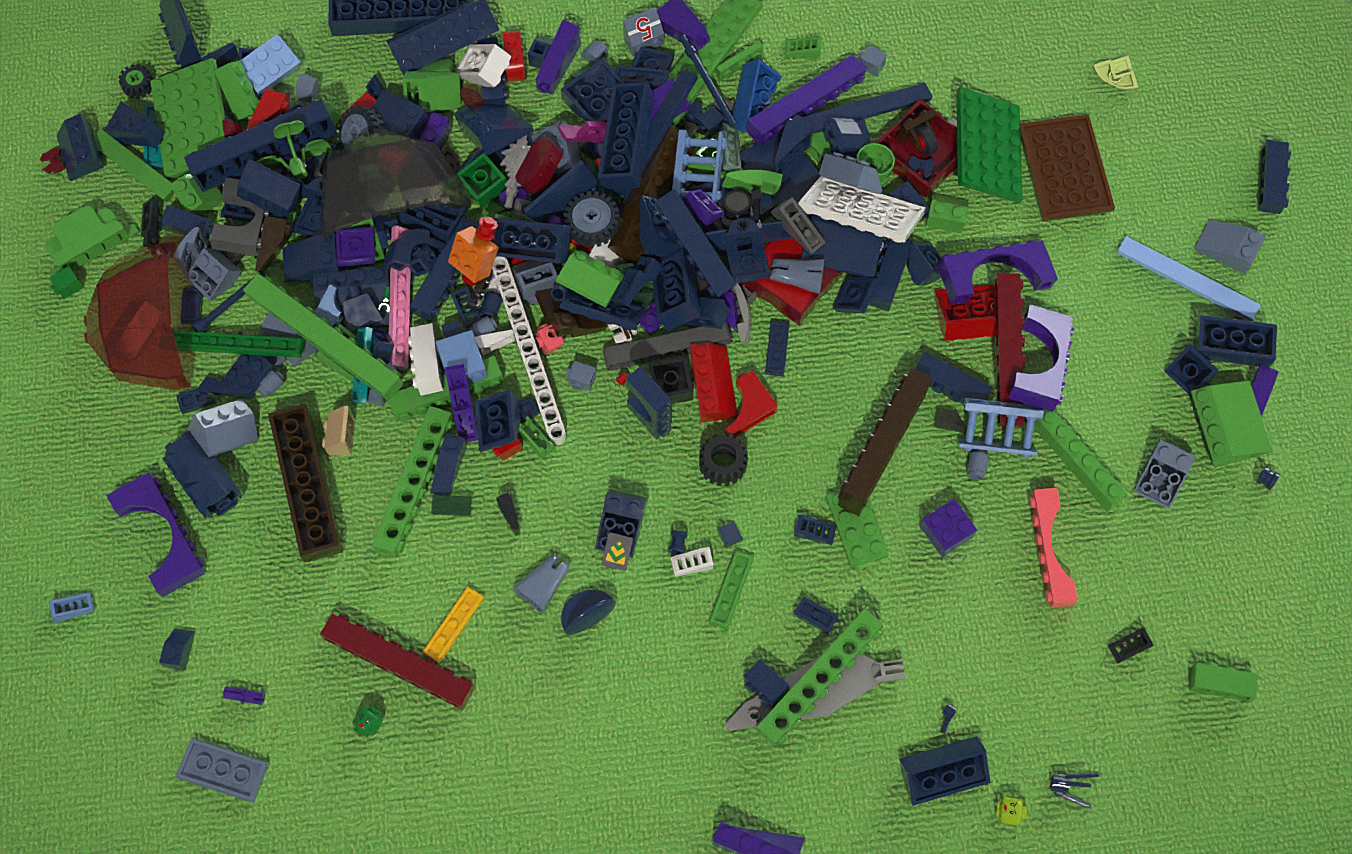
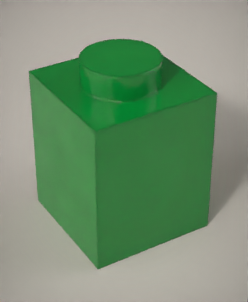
(65, 283)

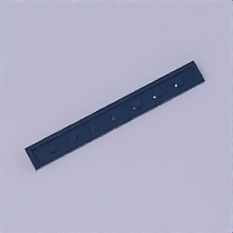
(872, 106)
(664, 117)

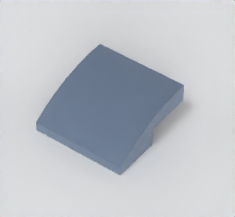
(189, 249)

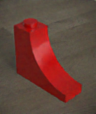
(756, 404)

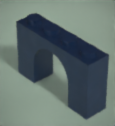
(649, 403)

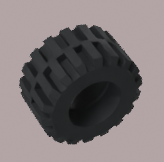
(727, 445)

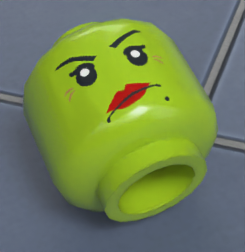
(1011, 811)

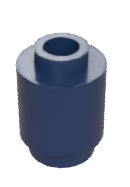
(491, 304)

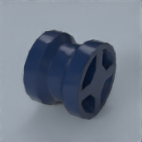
(1267, 478)

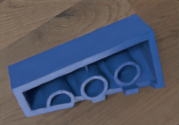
(754, 91)

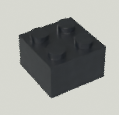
(673, 379)

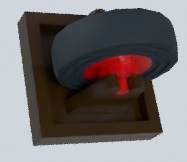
(919, 132)

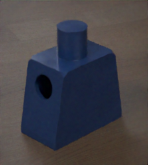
(360, 309)

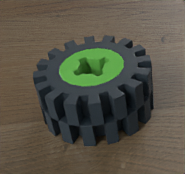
(130, 83)

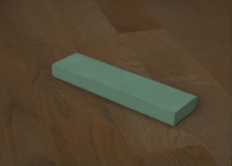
(731, 156)

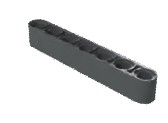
(663, 346)

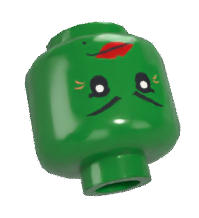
(367, 721)

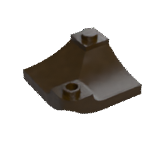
(563, 321)

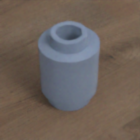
(484, 326)
(270, 383)
(978, 465)

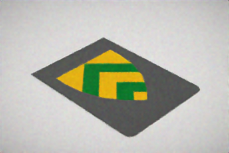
(617, 551)

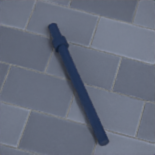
(691, 52)

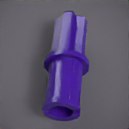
(243, 695)

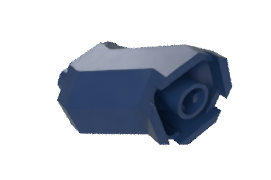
(846, 135)

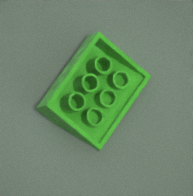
(1231, 422)

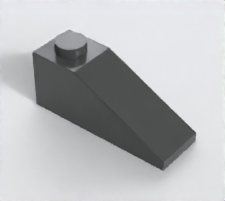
(798, 225)

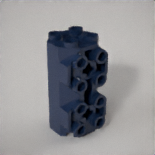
(201, 476)

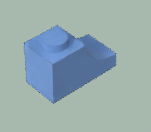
(329, 308)

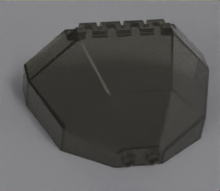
(384, 173)

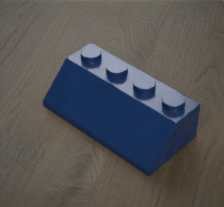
(945, 770)

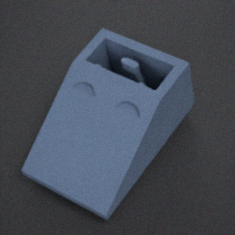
(1164, 473)

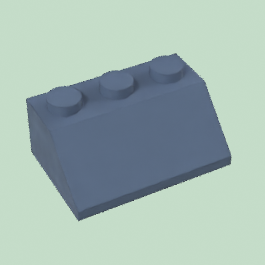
(850, 172)
(274, 327)
(224, 427)

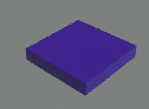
(355, 246)

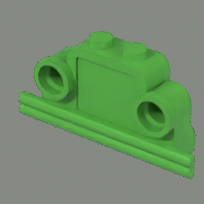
(85, 236)

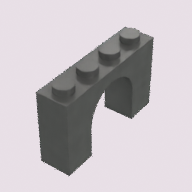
(239, 239)

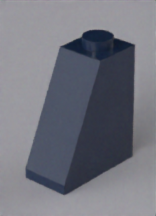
(183, 222)

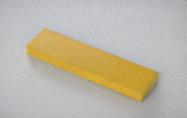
(453, 625)

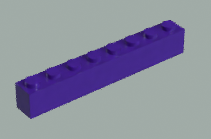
(806, 99)

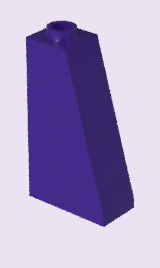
(680, 20)
(558, 57)

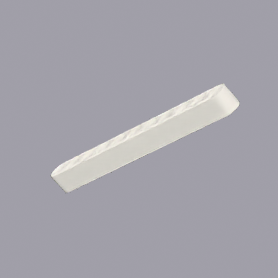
(532, 357)

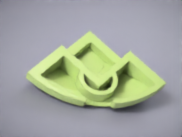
(1117, 73)

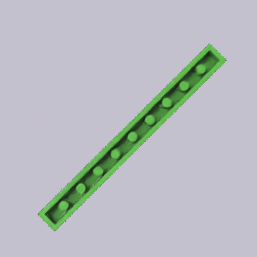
(324, 337)

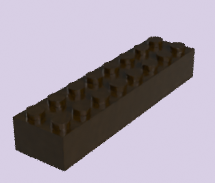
(654, 183)
(883, 441)
(305, 483)

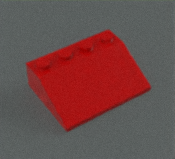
(967, 319)

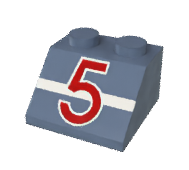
(643, 31)

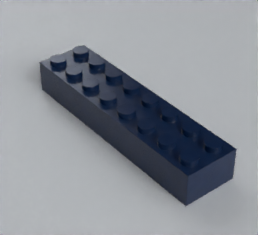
(383, 16)
(229, 157)

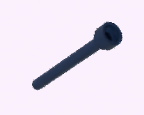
(202, 325)

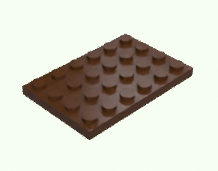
(1066, 167)

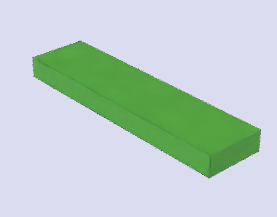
(731, 590)

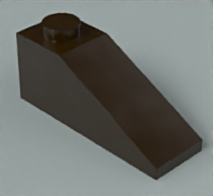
(274, 237)

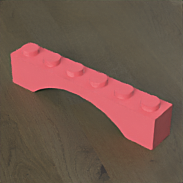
(1059, 586)

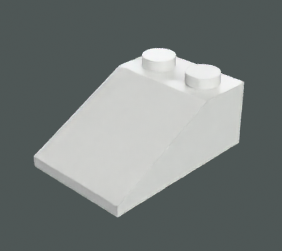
(483, 64)

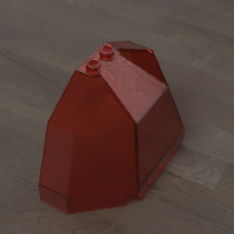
(132, 321)

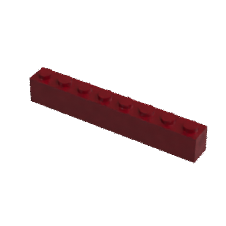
(1008, 338)
(397, 661)

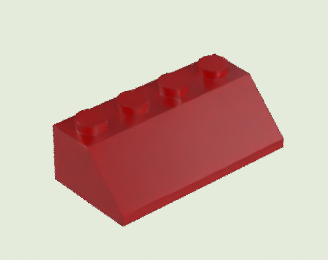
(713, 382)

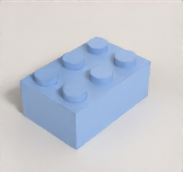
(269, 65)

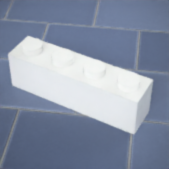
(426, 359)

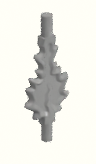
(513, 159)

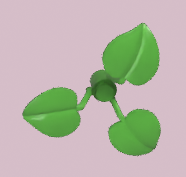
(296, 166)

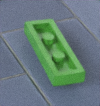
(736, 63)

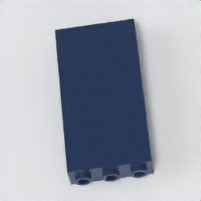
(795, 180)

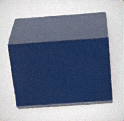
(1191, 370)

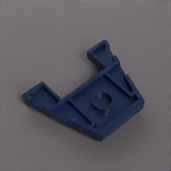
(241, 379)

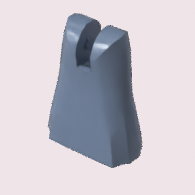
(799, 273)
(542, 583)

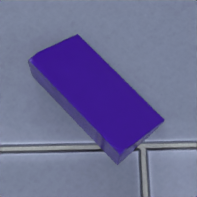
(702, 206)

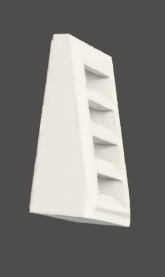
(491, 342)
(690, 555)

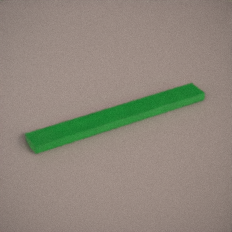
(239, 344)

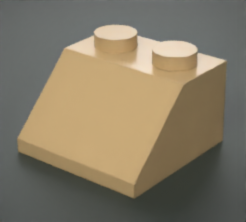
(339, 432)

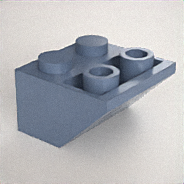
(212, 273)
(534, 276)

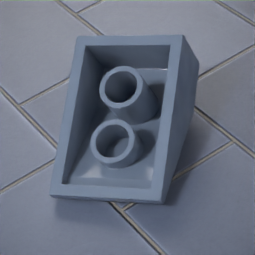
(1230, 244)

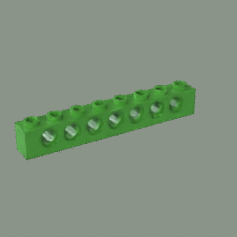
(393, 546)
(863, 622)

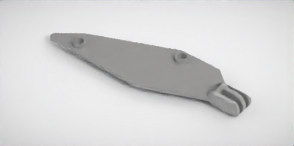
(855, 682)

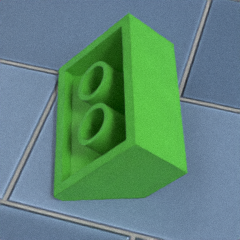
(590, 278)

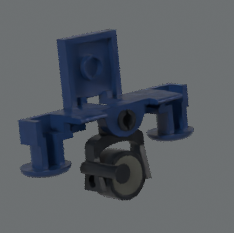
(749, 263)

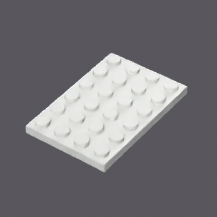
(862, 209)

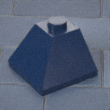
(923, 263)

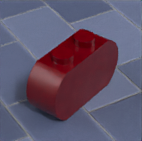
(539, 166)

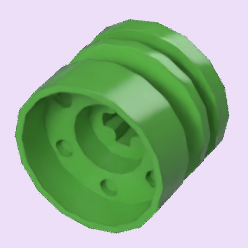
(879, 158)

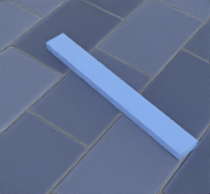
(1188, 278)

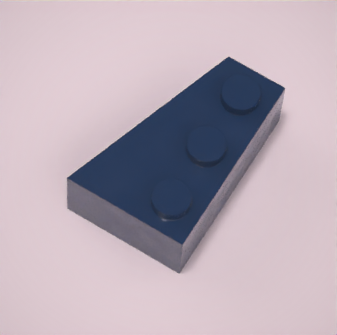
(133, 128)
(439, 220)

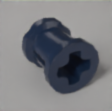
(677, 542)

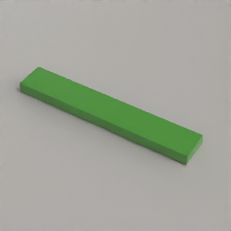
(133, 165)

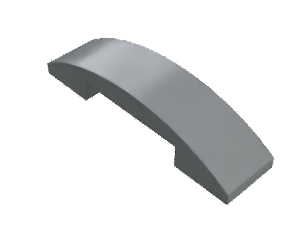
(745, 327)

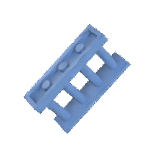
(684, 159)
(993, 409)

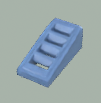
(61, 602)

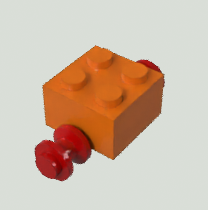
(474, 252)

